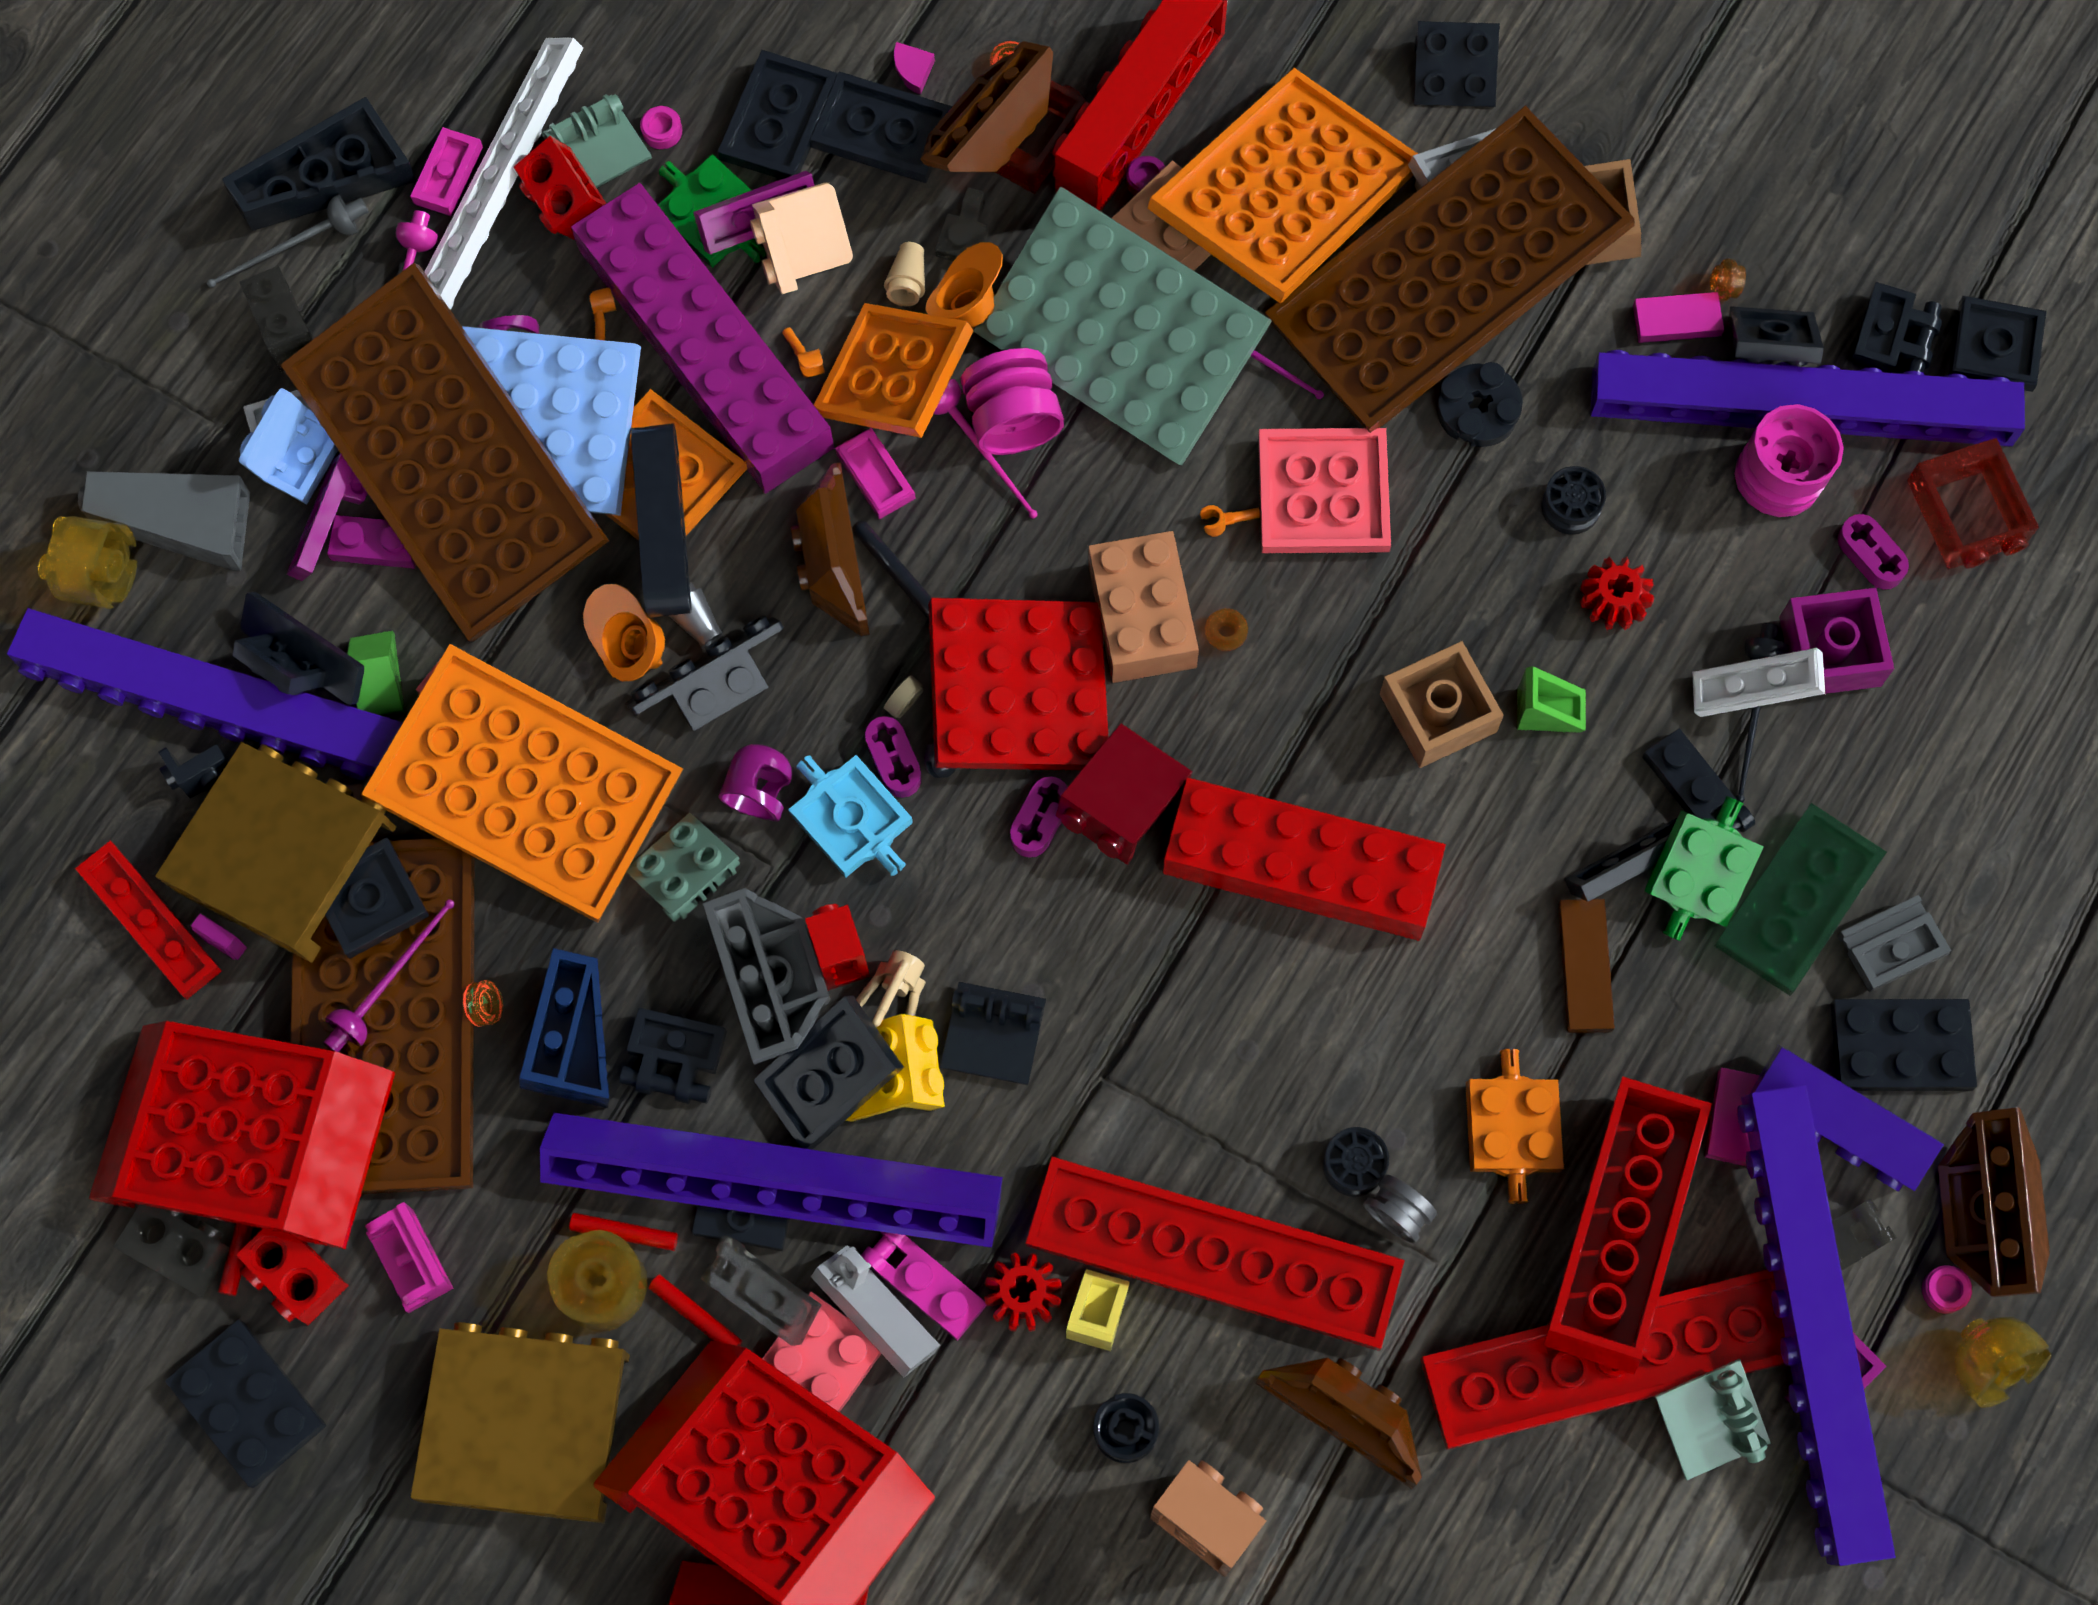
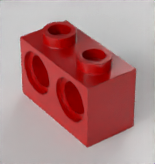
(565, 184)
(837, 945)
(298, 1263)

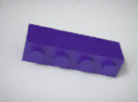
(1855, 1122)

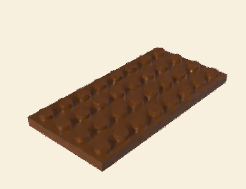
(1449, 269)
(444, 452)
(411, 1027)

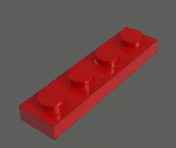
(148, 920)

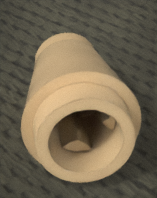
(906, 275)

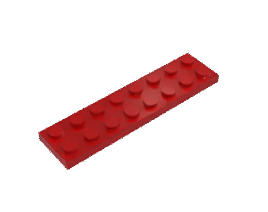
(1215, 1253)
(1523, 1385)

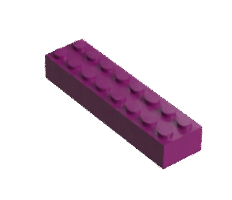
(703, 337)

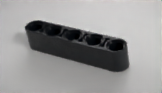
(661, 521)

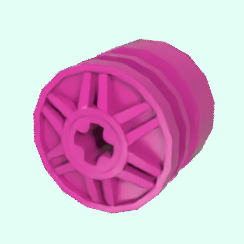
(1012, 401)
(1788, 460)

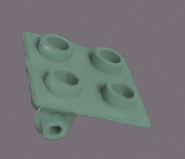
(601, 140)
(683, 866)
(1713, 1420)

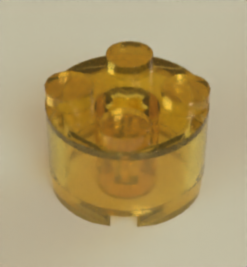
(89, 561)
(597, 1254)

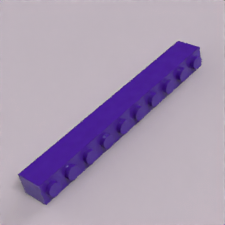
(1855, 401)
(201, 694)
(771, 1179)
(1816, 1327)

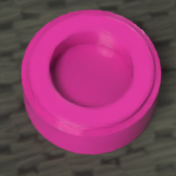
(661, 127)
(1946, 1289)

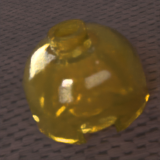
(1997, 1357)

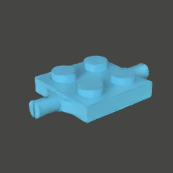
(850, 815)

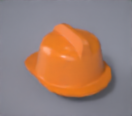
(967, 285)
(623, 632)

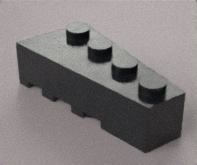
(339, 156)

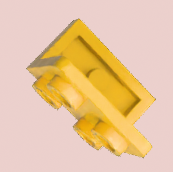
(920, 1081)

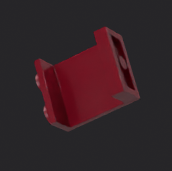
(1122, 793)

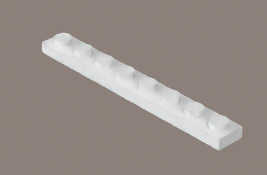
(496, 173)

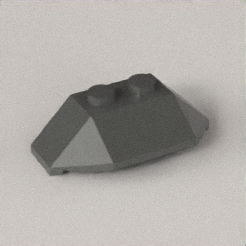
(768, 971)

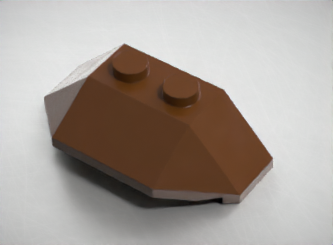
(993, 113)
(830, 552)
(1995, 1204)
(1349, 1411)

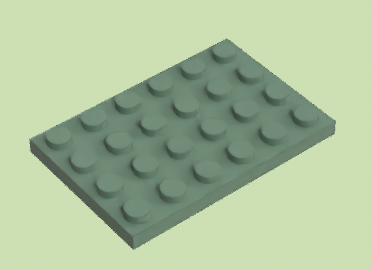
(1124, 325)

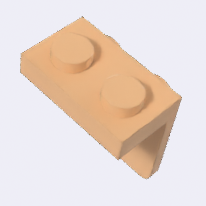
(800, 235)

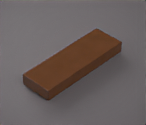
(1586, 966)

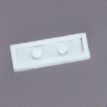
(1758, 682)

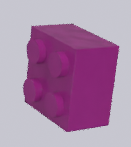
(1847, 631)

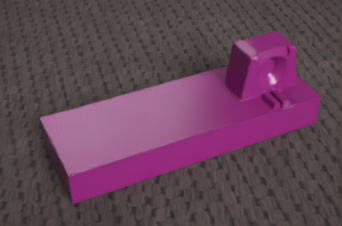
(729, 220)
(338, 485)

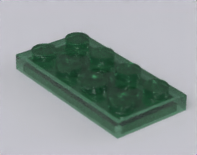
(1800, 899)

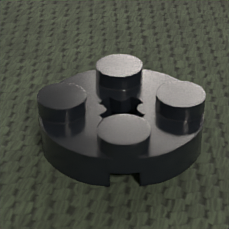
(1489, 383)

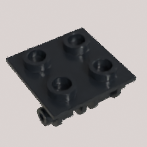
(1456, 63)
(993, 1033)

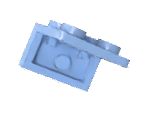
(288, 447)

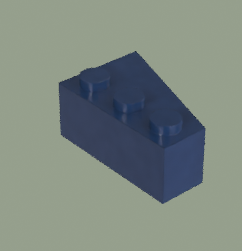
(567, 1035)

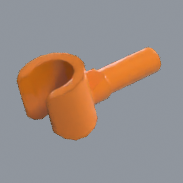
(601, 302)
(809, 362)
(1225, 518)

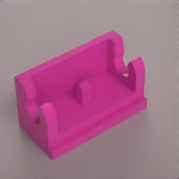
(408, 1257)

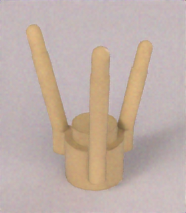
(898, 978)

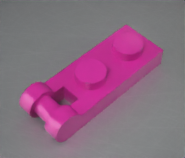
(926, 1283)

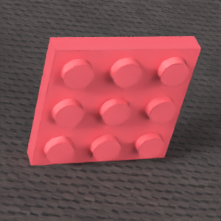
(1324, 490)

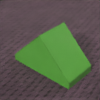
(381, 679)
(1549, 703)

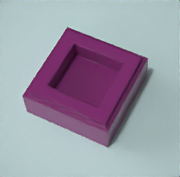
(218, 937)

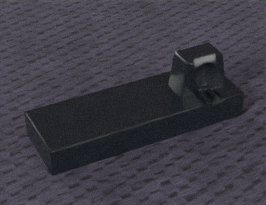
(1619, 865)

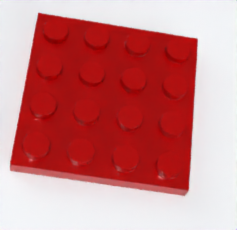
(1017, 683)

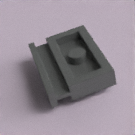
(1894, 943)

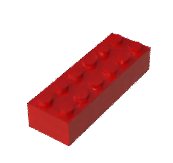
(1136, 97)
(1304, 859)
(1628, 1225)

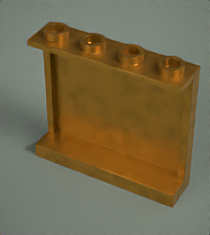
(272, 847)
(519, 1423)

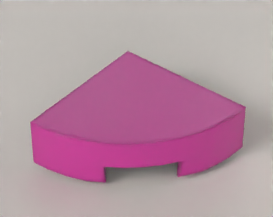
(913, 66)

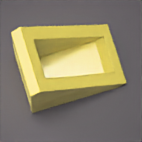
(1097, 1310)

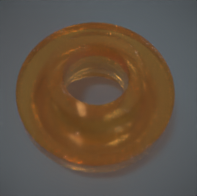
(1728, 279)
(1229, 618)

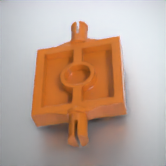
(1514, 1126)

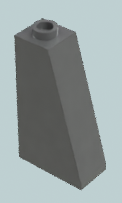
(174, 512)

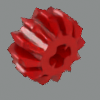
(1633, 597)
(1008, 1286)

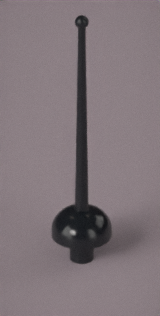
(1759, 648)

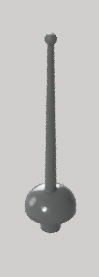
(340, 217)

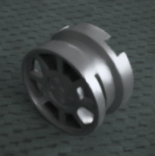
(1400, 1209)

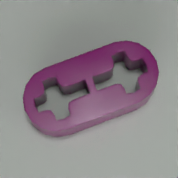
(1873, 551)
(902, 753)
(1031, 811)

